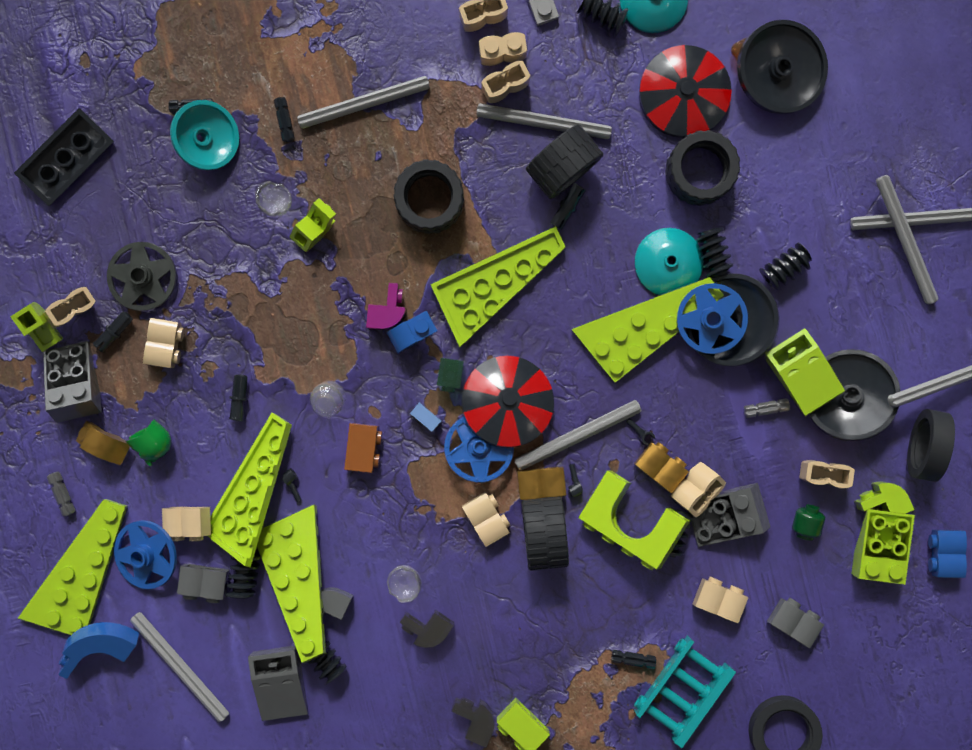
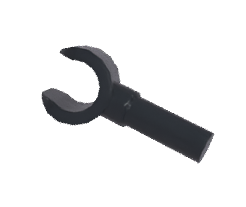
(640, 431)
(288, 478)
(576, 488)

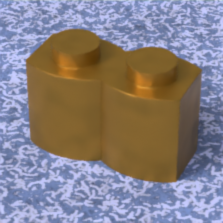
(661, 467)
(541, 483)

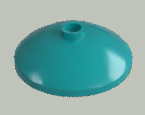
(654, 15)
(214, 125)
(652, 262)

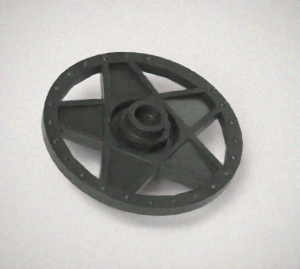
(141, 276)

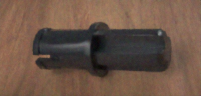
(113, 331)
(238, 397)

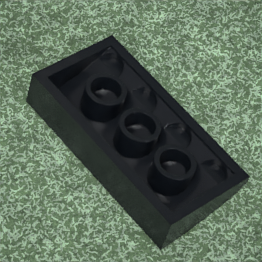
(64, 156)

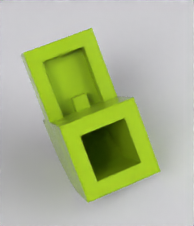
(313, 226)
(33, 322)
(889, 495)

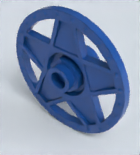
(712, 318)
(476, 452)
(145, 554)

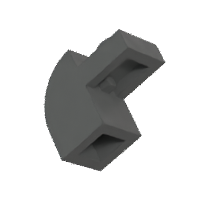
(335, 601)

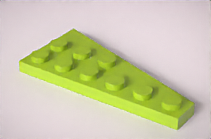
(485, 287)
(636, 332)
(243, 507)
(294, 570)
(74, 585)

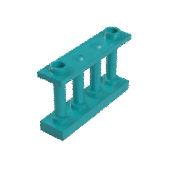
(693, 712)

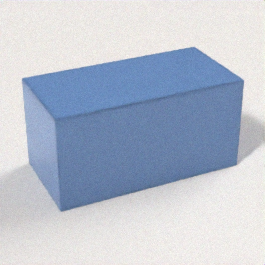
(425, 416)

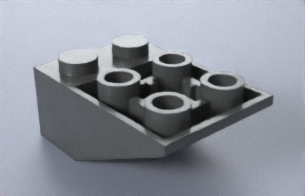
(71, 382)
(732, 516)
(278, 682)

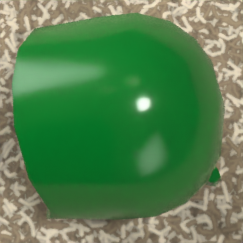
(151, 442)

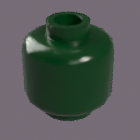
(808, 522)

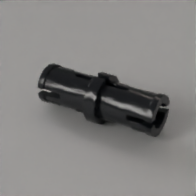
(568, 206)

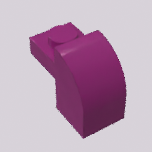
(387, 316)

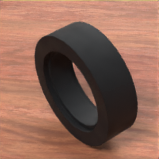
(931, 445)
(784, 703)

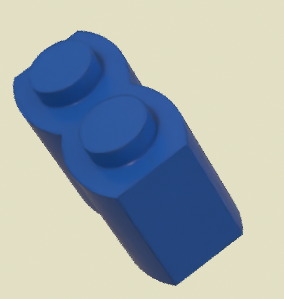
(948, 553)

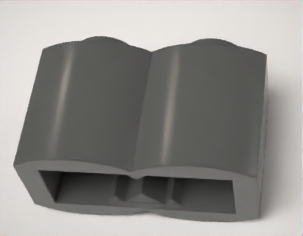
(203, 582)
(795, 622)

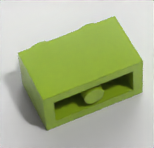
(522, 726)

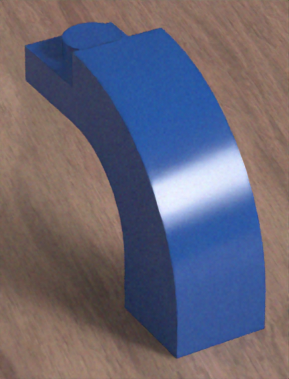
(97, 638)

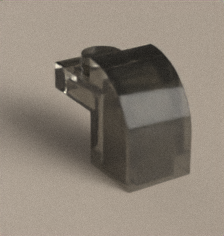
(431, 632)
(481, 717)

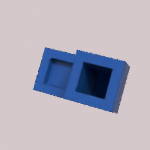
(411, 332)

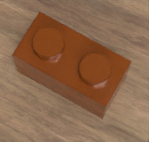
(362, 447)

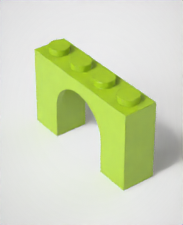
(601, 515)

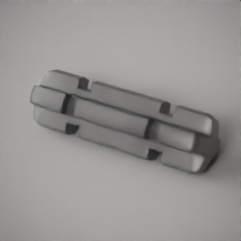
(766, 408)
(60, 493)

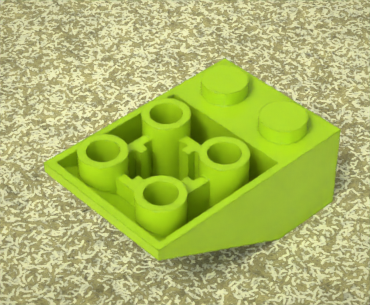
(804, 372)
(883, 547)

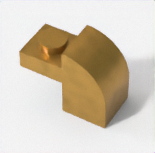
(102, 444)

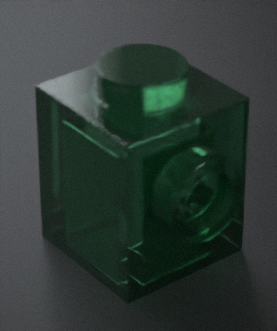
(450, 374)

